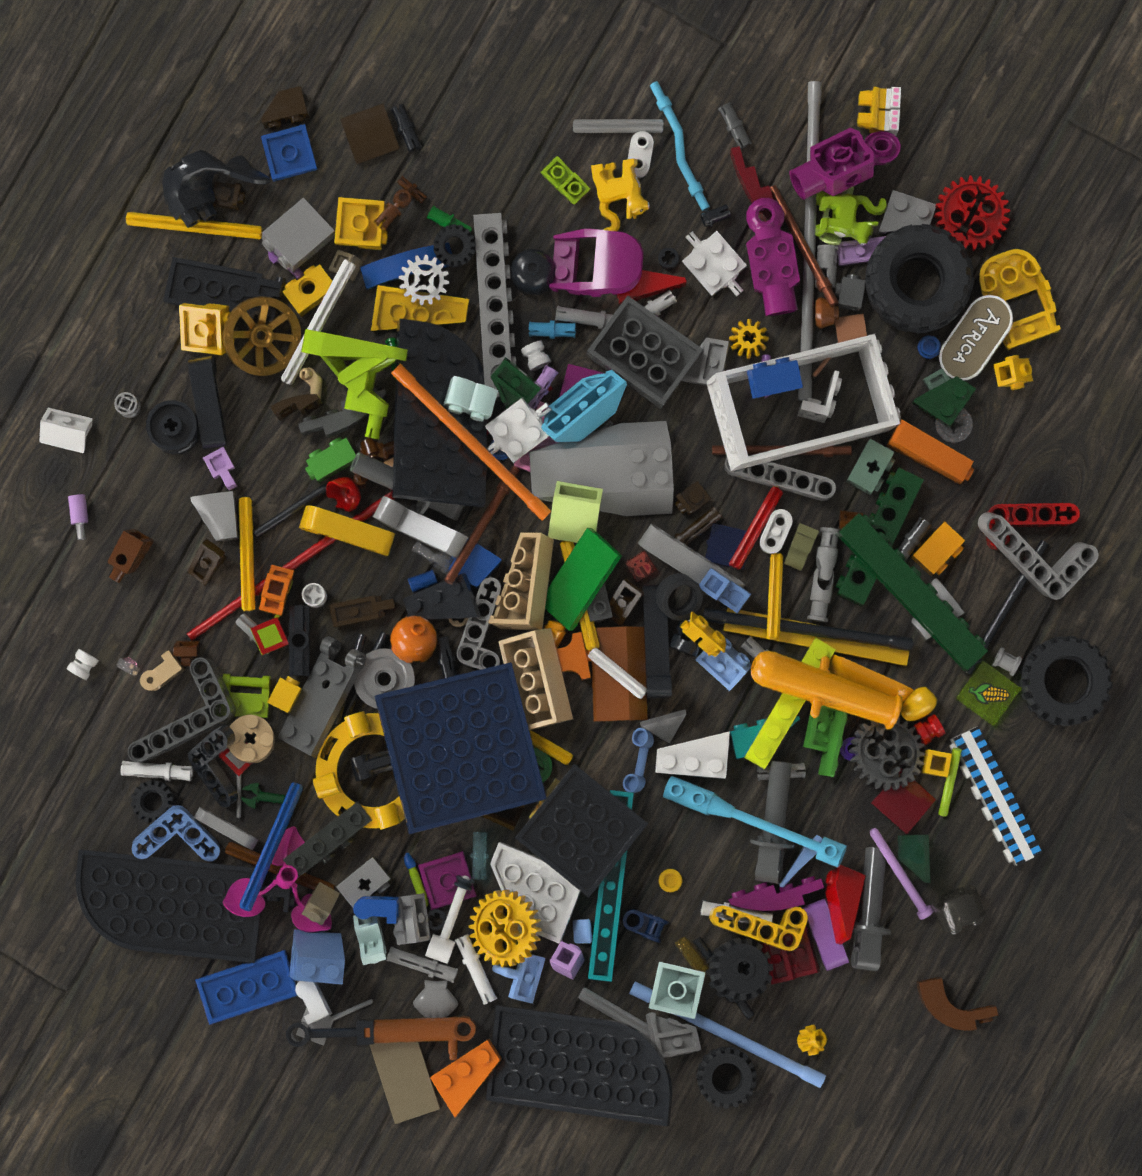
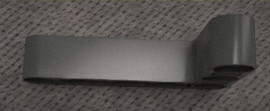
(190, 721)

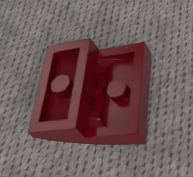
(904, 805)
(794, 963)

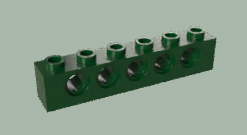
(910, 486)

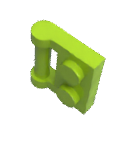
(246, 702)

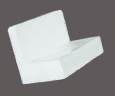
(64, 430)

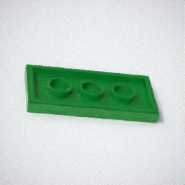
(580, 578)

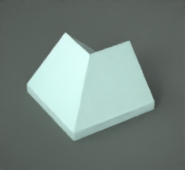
(676, 990)

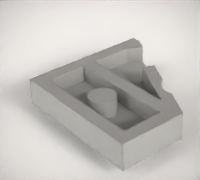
(904, 211)
(709, 362)
(671, 1036)

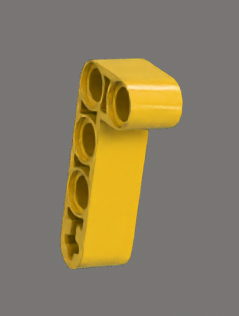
(346, 530)
(756, 924)

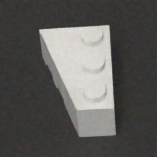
(695, 758)

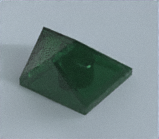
(914, 855)

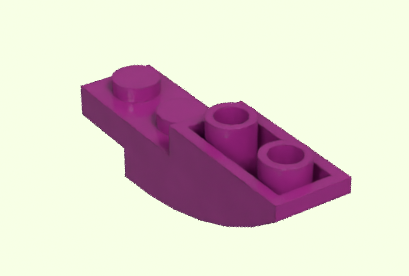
(766, 898)

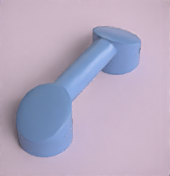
(636, 782)

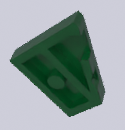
(513, 383)

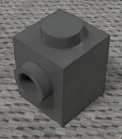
(850, 292)

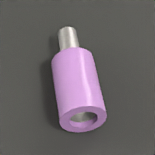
(78, 514)

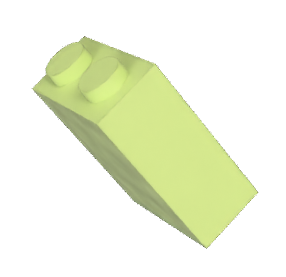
(573, 511)

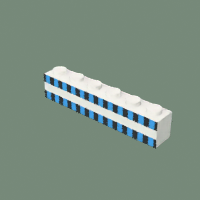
(996, 797)

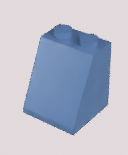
(317, 957)

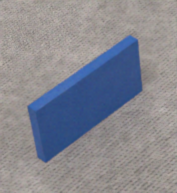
(246, 987)

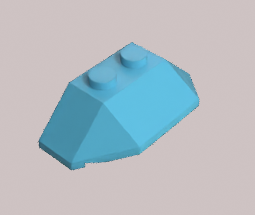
(584, 407)

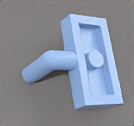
(524, 977)

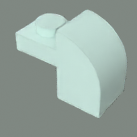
(370, 939)

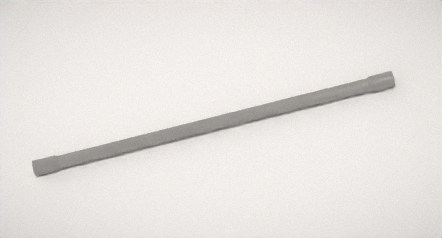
(814, 102)

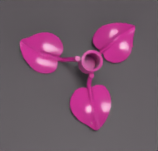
(285, 879)

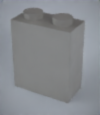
(297, 235)

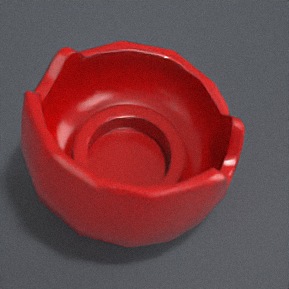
(345, 492)

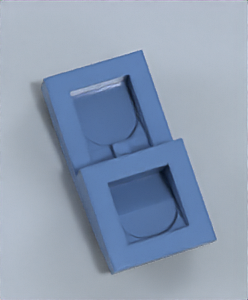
(724, 590)

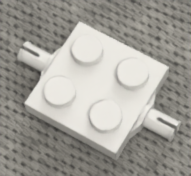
(714, 263)
(517, 429)

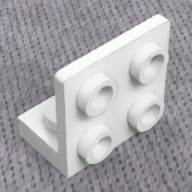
(814, 410)

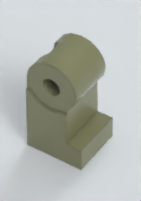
(801, 546)

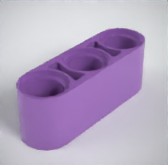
(821, 927)

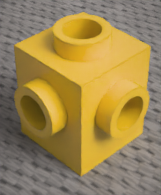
(1013, 372)

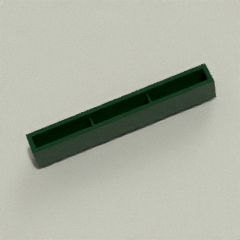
(912, 592)

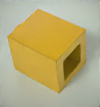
(285, 694)
(936, 763)

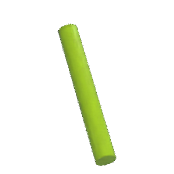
(949, 783)

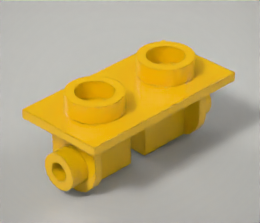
(711, 642)

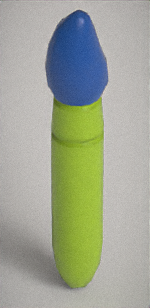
(415, 877)

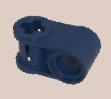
(645, 925)

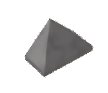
(665, 725)

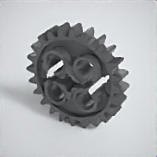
(873, 766)

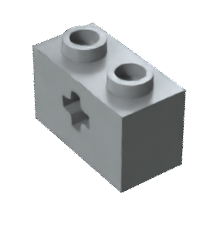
(370, 870)

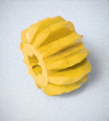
(750, 331)

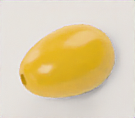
(918, 704)

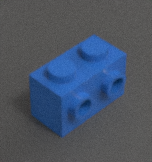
(774, 379)

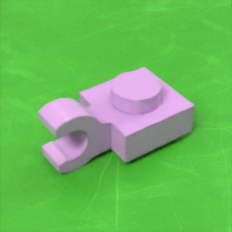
(220, 465)

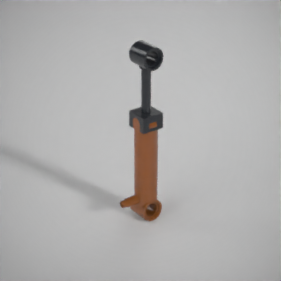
(393, 1031)

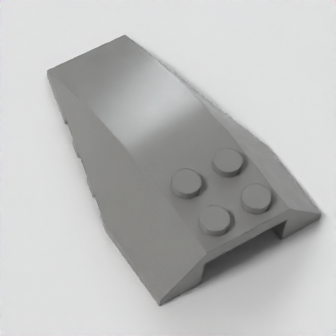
(624, 460)

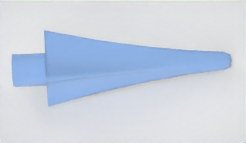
(803, 857)

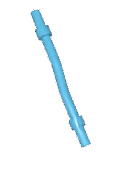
(664, 104)

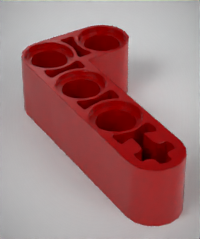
(1032, 516)

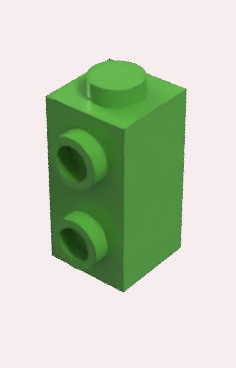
(331, 460)

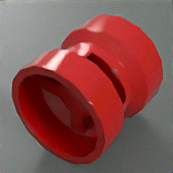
(929, 729)

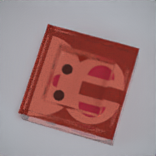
(640, 566)

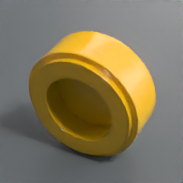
(670, 880)

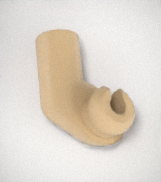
(313, 379)

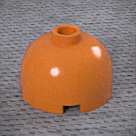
(413, 639)

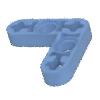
(180, 827)

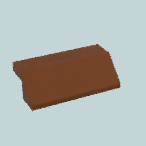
(610, 698)

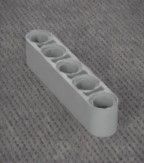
(790, 483)
(679, 555)

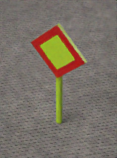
(269, 635)

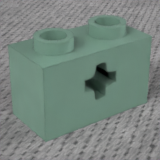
(875, 454)

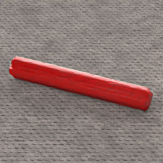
(756, 528)

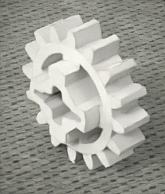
(436, 269)

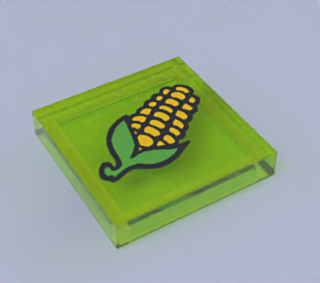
(988, 693)

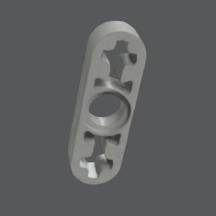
(226, 828)

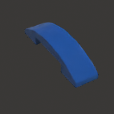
(389, 268)

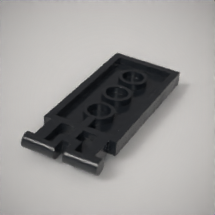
(214, 284)

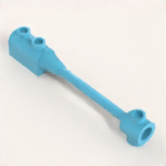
(709, 803)

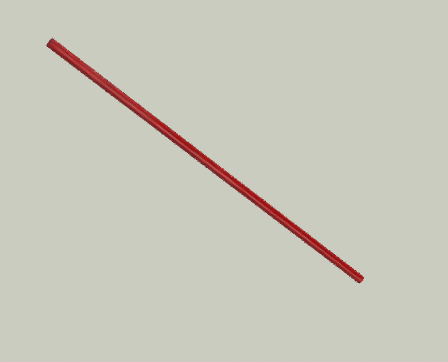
(293, 564)

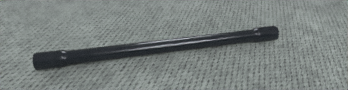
(892, 641)

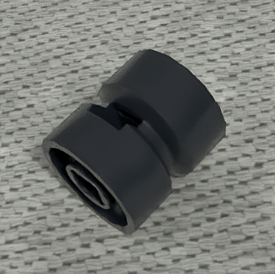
(680, 644)

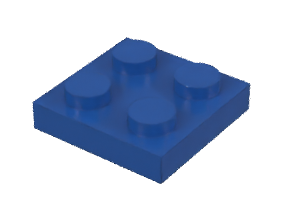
(289, 152)

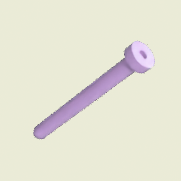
(923, 910)

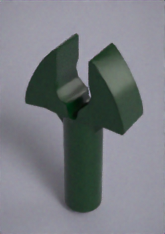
(261, 796)

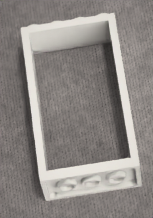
(879, 387)

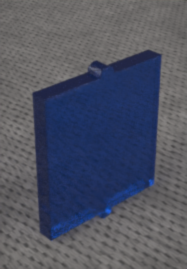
(723, 544)

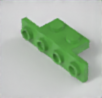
(826, 736)

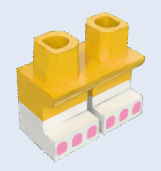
(883, 110)

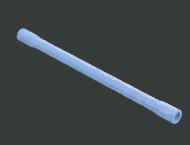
(804, 1072)

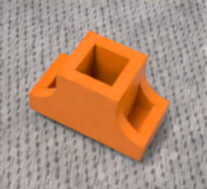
(276, 590)
(575, 657)

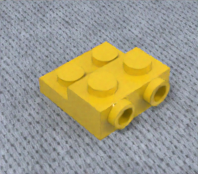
(356, 223)
(203, 327)

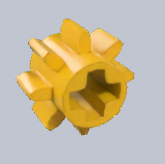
(811, 1040)

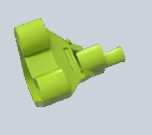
(359, 375)

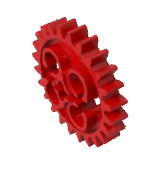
(990, 222)

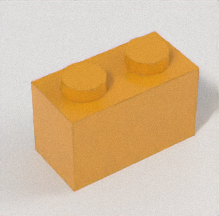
(938, 549)

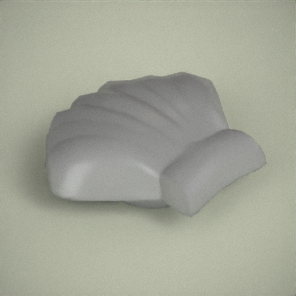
(435, 1000)

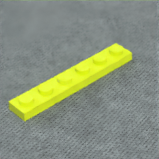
(784, 713)

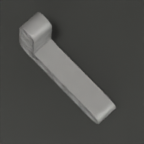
(1033, 560)

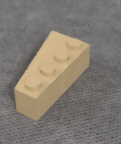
(525, 585)

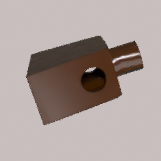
(132, 545)

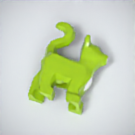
(844, 216)

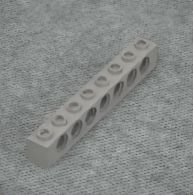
(484, 225)

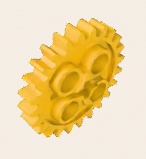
(505, 928)

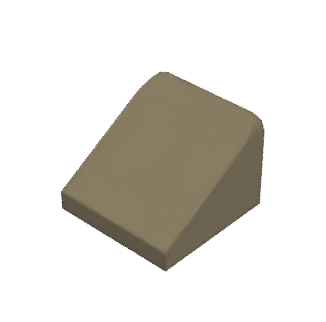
(338, 259)

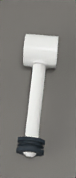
(441, 946)

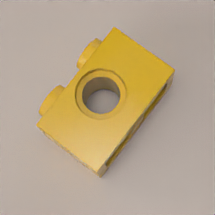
(306, 302)

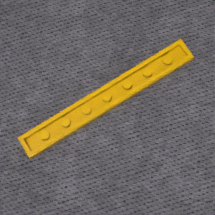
(861, 650)

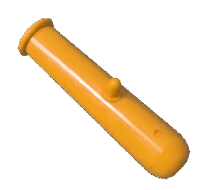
(824, 688)

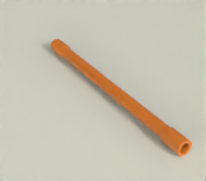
(471, 442)

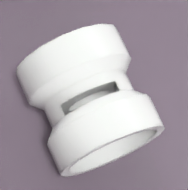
(535, 355)
(312, 592)
(82, 664)

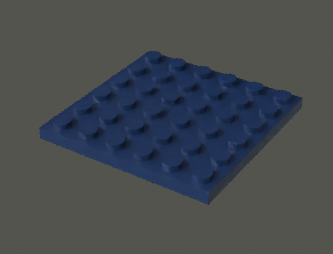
(460, 747)

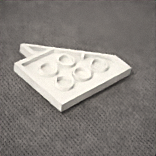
(541, 885)

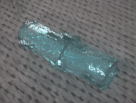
(479, 855)

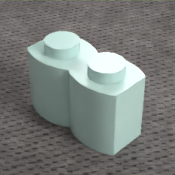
(470, 398)

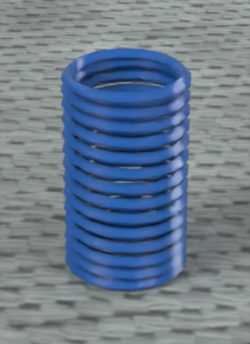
(422, 581)

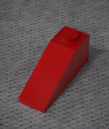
(651, 285)
(843, 899)

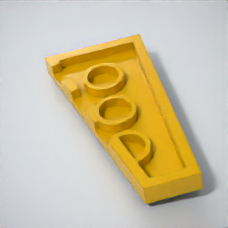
(393, 305)

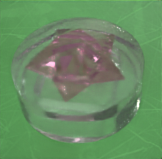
(128, 665)

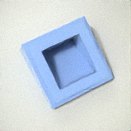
(582, 931)

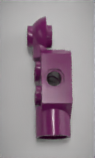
(843, 162)
(772, 258)

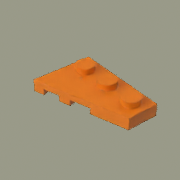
(465, 1075)

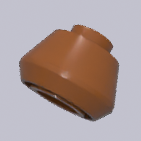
(824, 313)

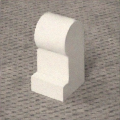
(314, 1001)

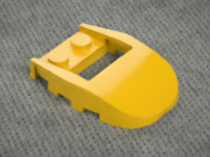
(1014, 275)

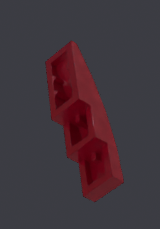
(749, 181)

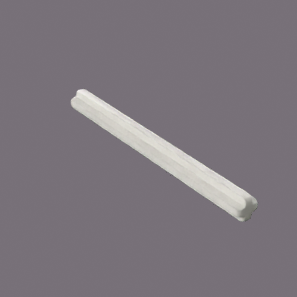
(319, 319)

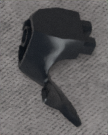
(189, 184)

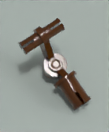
(401, 200)
(374, 450)

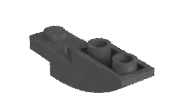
(335, 421)

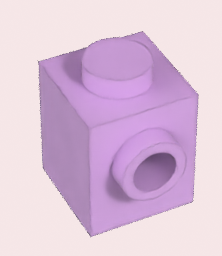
(567, 959)

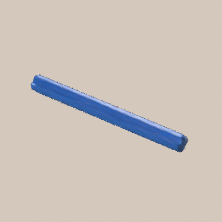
(271, 846)

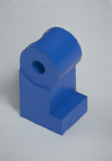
(377, 906)

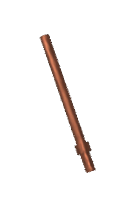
(823, 283)
(756, 449)
(502, 490)

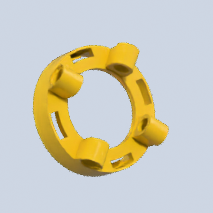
(327, 781)

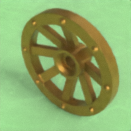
(266, 338)

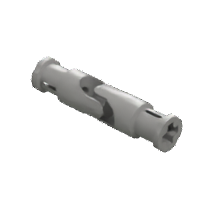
(825, 561)

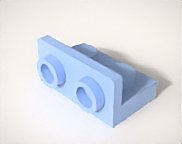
(726, 666)

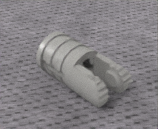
(827, 261)

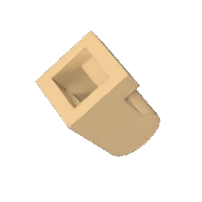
(163, 673)

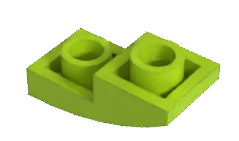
(565, 181)

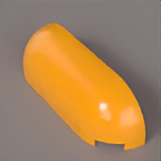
(864, 676)

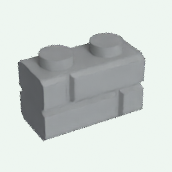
(412, 920)

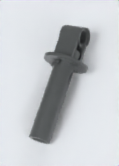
(383, 475)
(771, 847)
(868, 932)

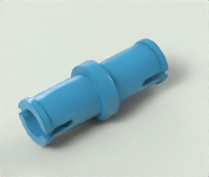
(552, 329)

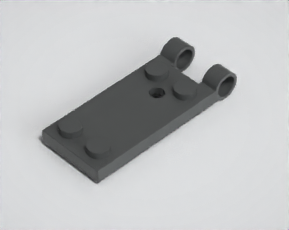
(316, 706)

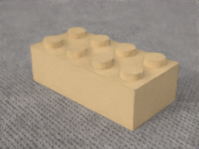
(538, 677)

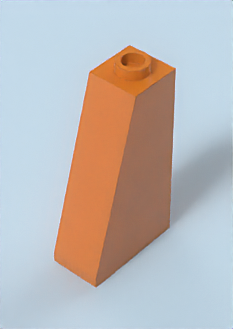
(930, 452)

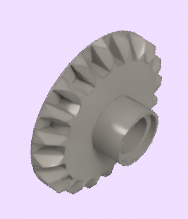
(381, 662)

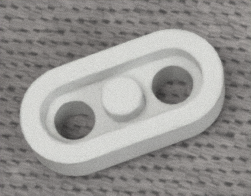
(641, 153)
(775, 532)

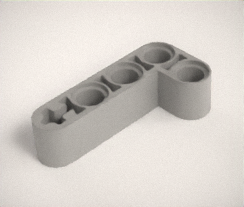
(419, 527)
(482, 622)

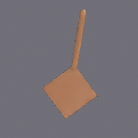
(847, 329)

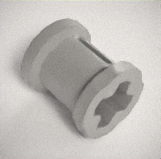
(1007, 661)

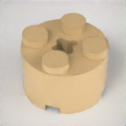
(264, 739)

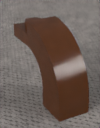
(935, 1001)

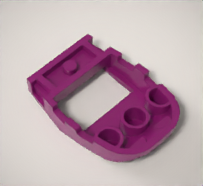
(616, 262)

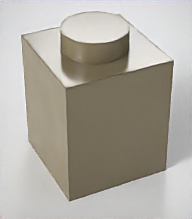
(320, 903)

